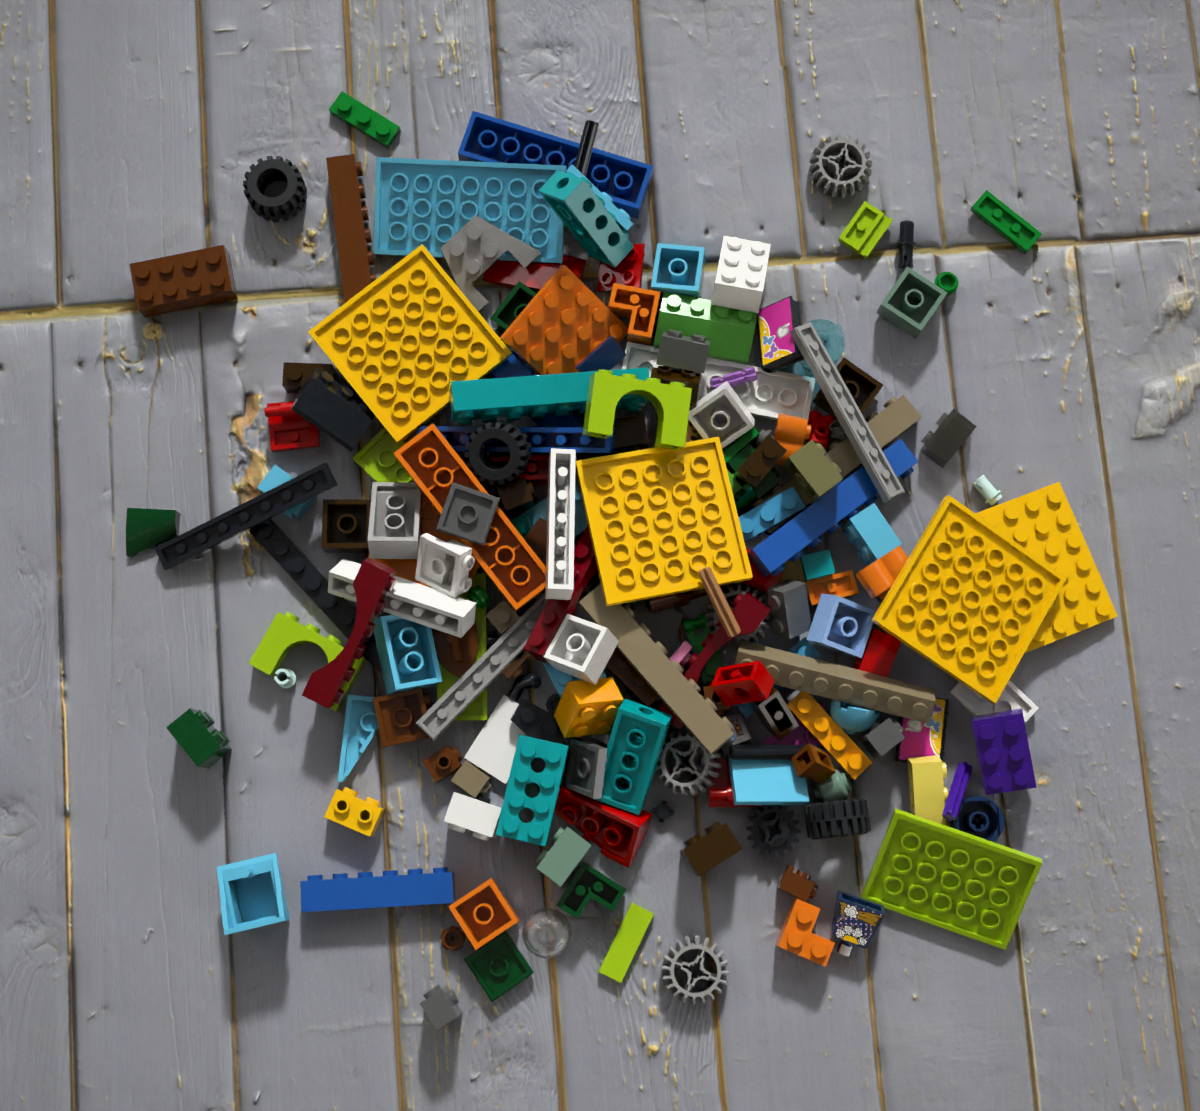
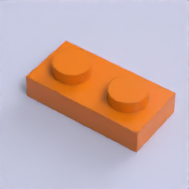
(838, 584)

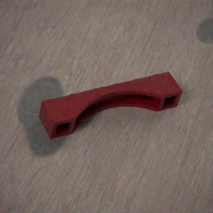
(370, 588)
(556, 610)
(749, 615)

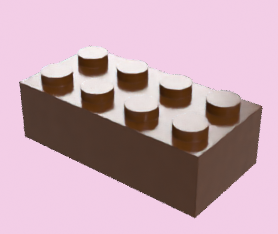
(183, 281)

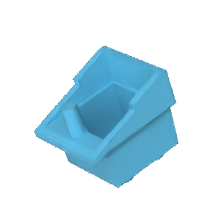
(252, 894)

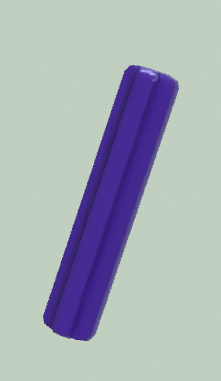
(957, 791)

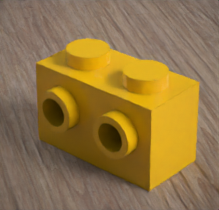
(355, 812)

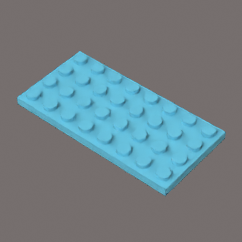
(435, 198)

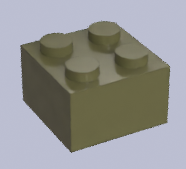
(813, 471)

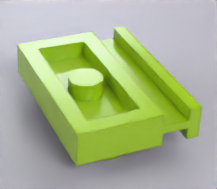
(865, 230)

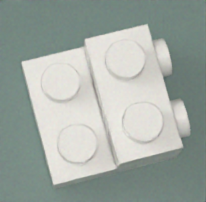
(444, 565)

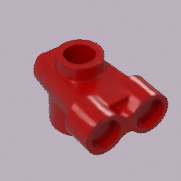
(820, 427)

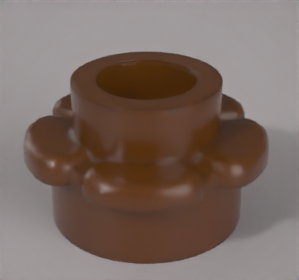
(446, 935)

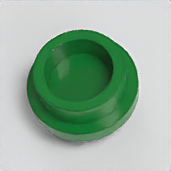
(947, 282)
(478, 596)

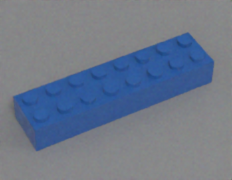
(506, 142)

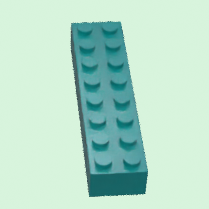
(531, 396)

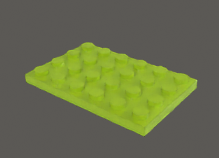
(951, 879)

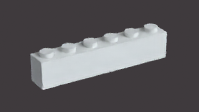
(560, 524)
(410, 601)

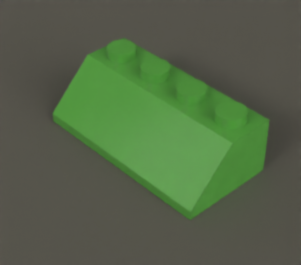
(727, 328)

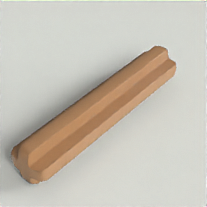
(719, 602)

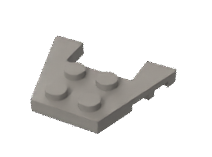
(476, 250)

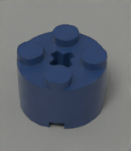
(981, 808)

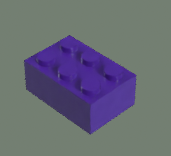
(1003, 751)

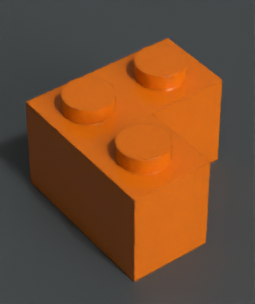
(639, 306)
(797, 934)

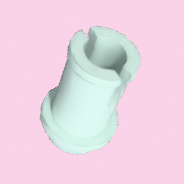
(987, 490)
(288, 682)

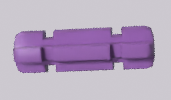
(735, 379)

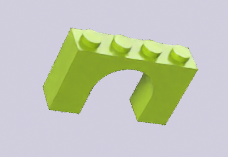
(670, 402)
(287, 634)

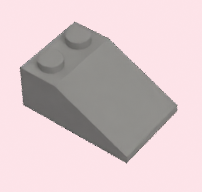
(395, 520)

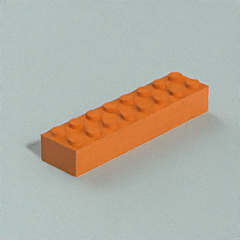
(506, 554)

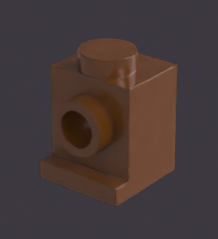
(813, 764)
(436, 770)
(797, 884)

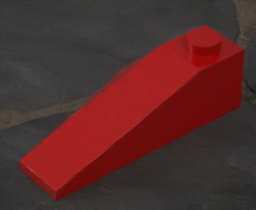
(534, 276)
(609, 827)

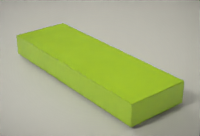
(626, 942)

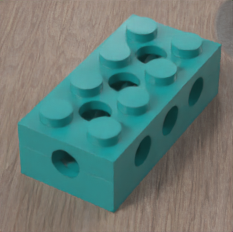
(586, 217)
(646, 750)
(516, 798)

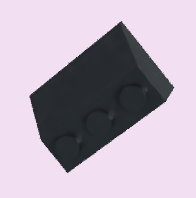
(333, 409)

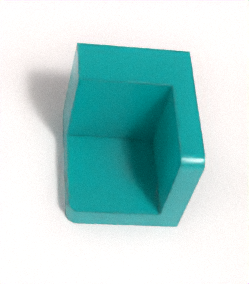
(817, 565)

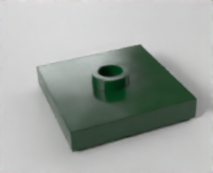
(499, 966)

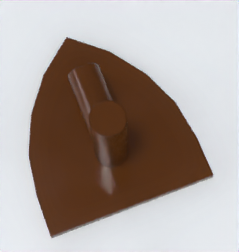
(456, 653)

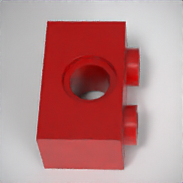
(742, 683)

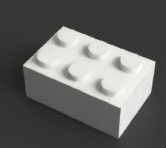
(741, 274)

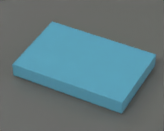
(767, 783)

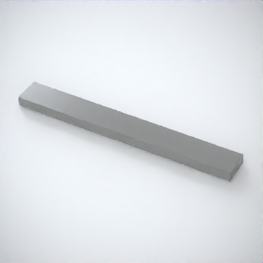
(847, 412)
(481, 673)

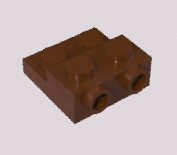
(399, 714)

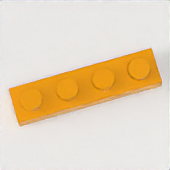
(829, 734)

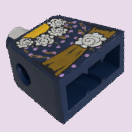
(855, 922)

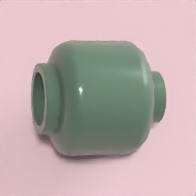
(834, 788)

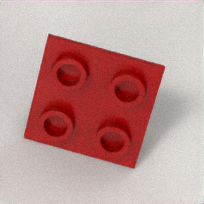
(626, 273)

